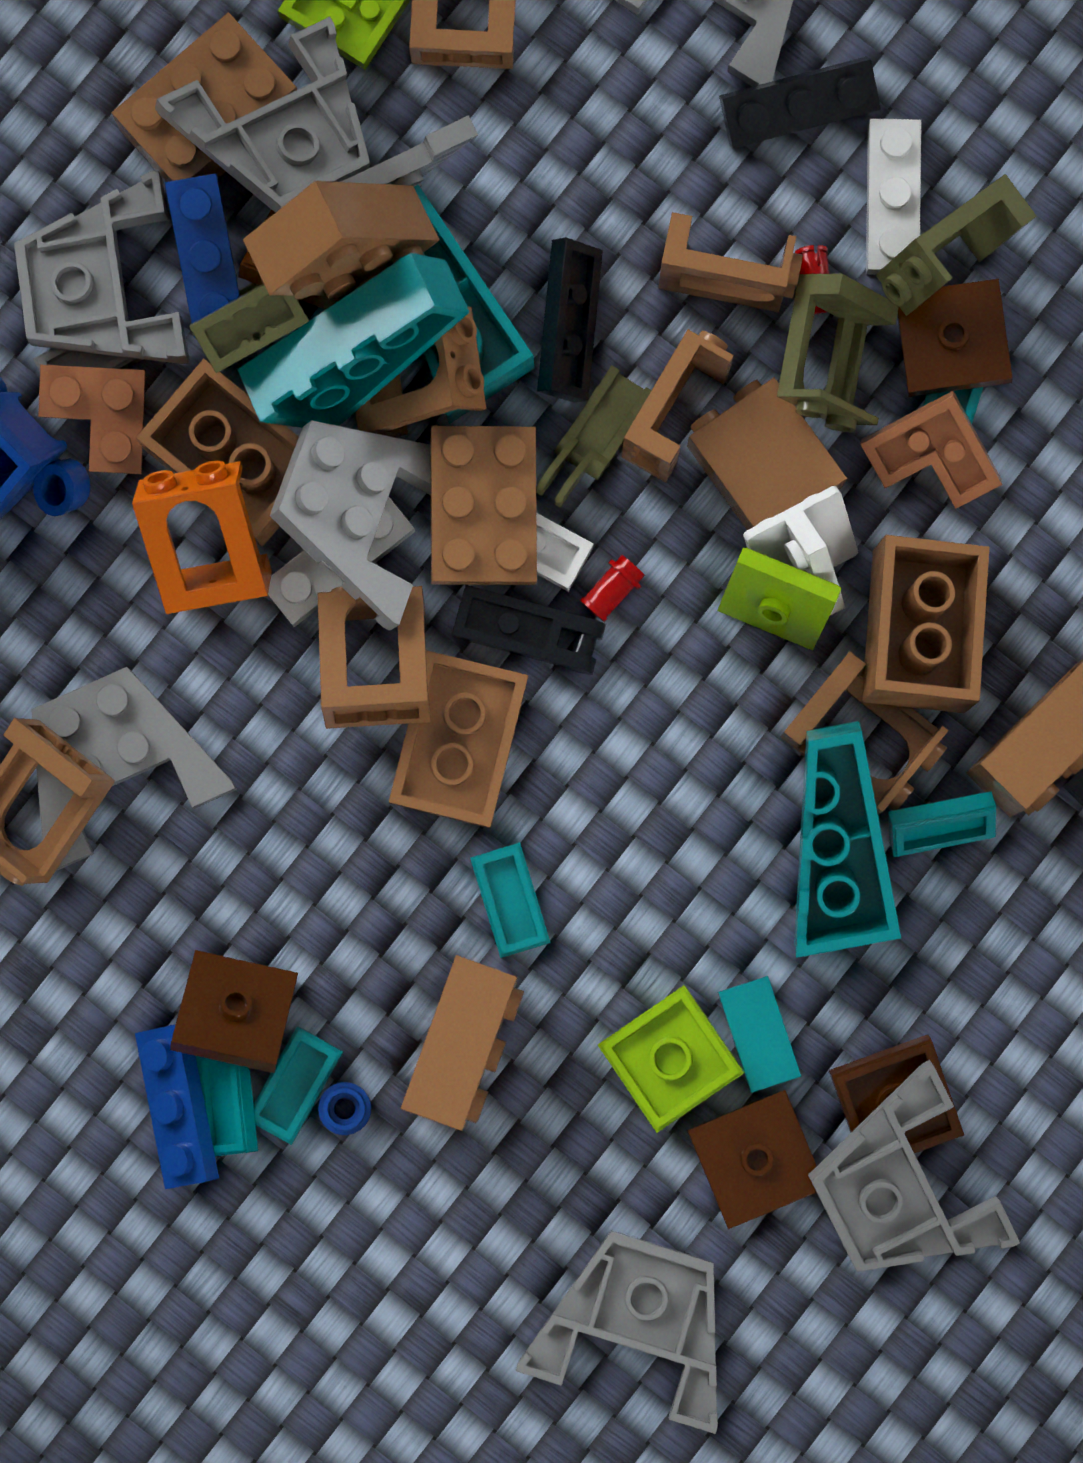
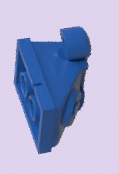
(32, 461)

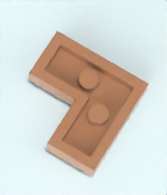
(110, 400)
(936, 437)

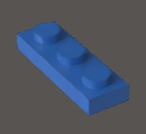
(202, 244)
(176, 1110)

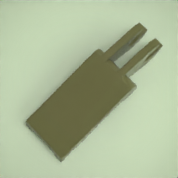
(596, 432)

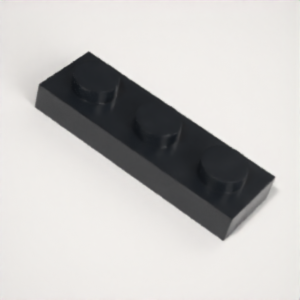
(800, 102)
(570, 320)

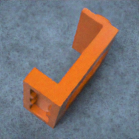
(218, 486)

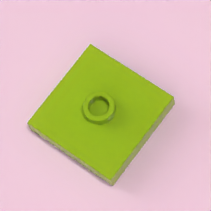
(779, 598)
(671, 1058)

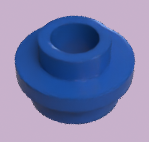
(328, 1112)

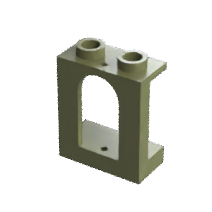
(982, 224)
(856, 309)
(247, 325)

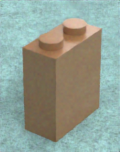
(762, 454)

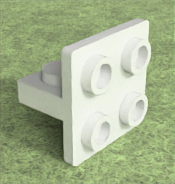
(809, 537)

